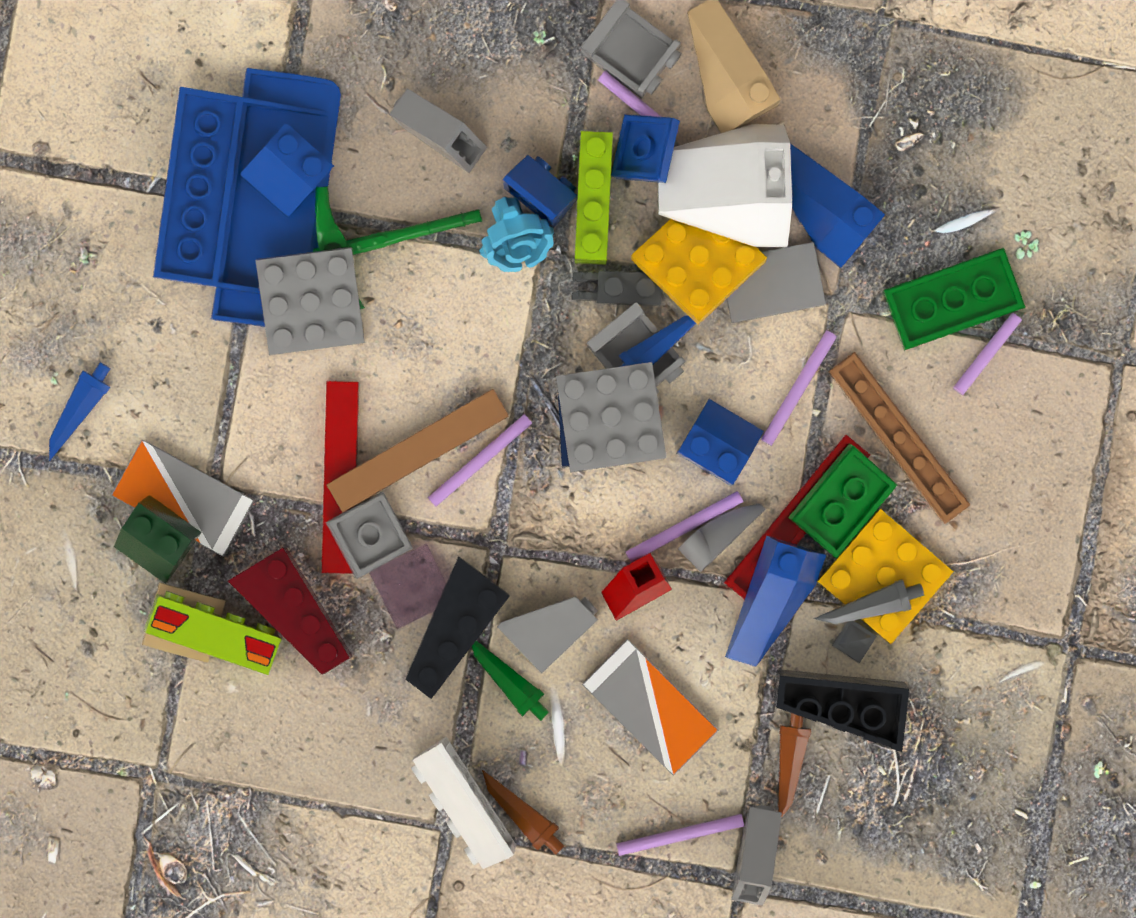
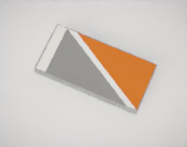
(187, 492)
(650, 707)

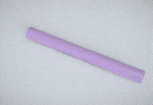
(798, 388)
(480, 460)
(684, 526)
(680, 834)

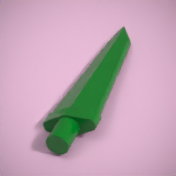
(514, 686)

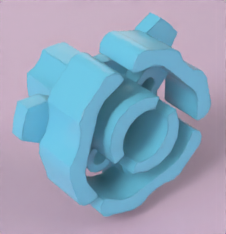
(513, 234)

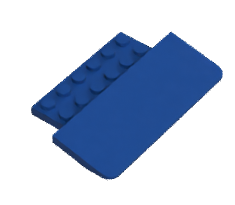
(215, 218)

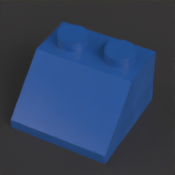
(286, 170)
(540, 190)
(720, 442)

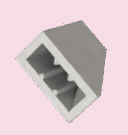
(438, 130)
(549, 630)
(757, 855)

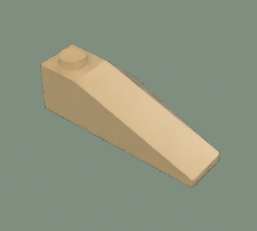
(730, 74)

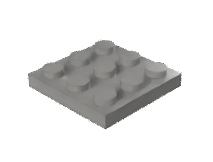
(310, 300)
(611, 417)

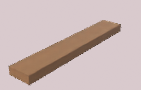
(899, 438)
(417, 450)

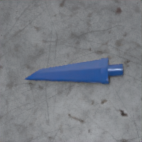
(658, 344)
(83, 399)

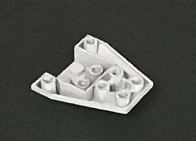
(733, 185)

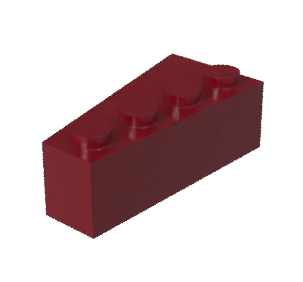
(291, 606)

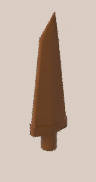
(792, 751)
(530, 822)

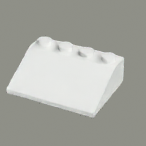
(464, 803)

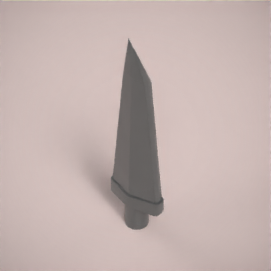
(883, 601)

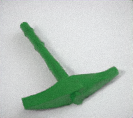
(331, 237)

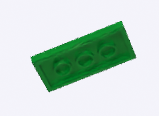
(954, 299)

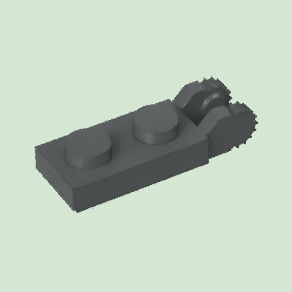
(619, 288)

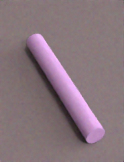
(626, 95)
(987, 353)

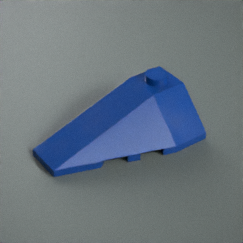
(830, 209)
(776, 592)

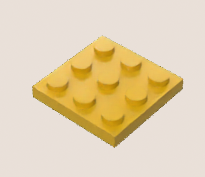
(696, 266)
(876, 559)

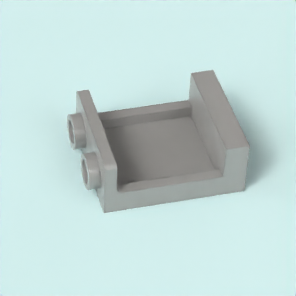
(631, 49)
(625, 333)

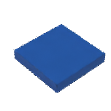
(645, 148)

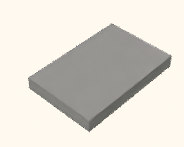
(781, 285)

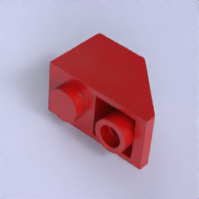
(635, 586)

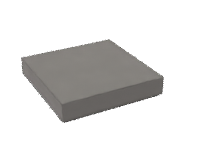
(369, 535)

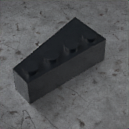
(458, 620)
(847, 703)

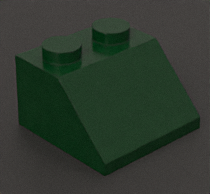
(156, 538)

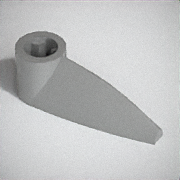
(718, 534)

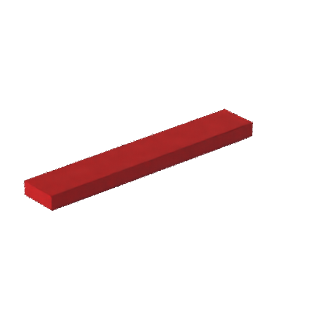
(339, 458)
(783, 527)

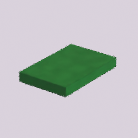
(843, 501)

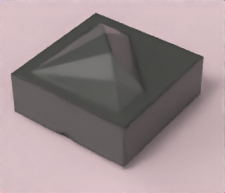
(854, 640)

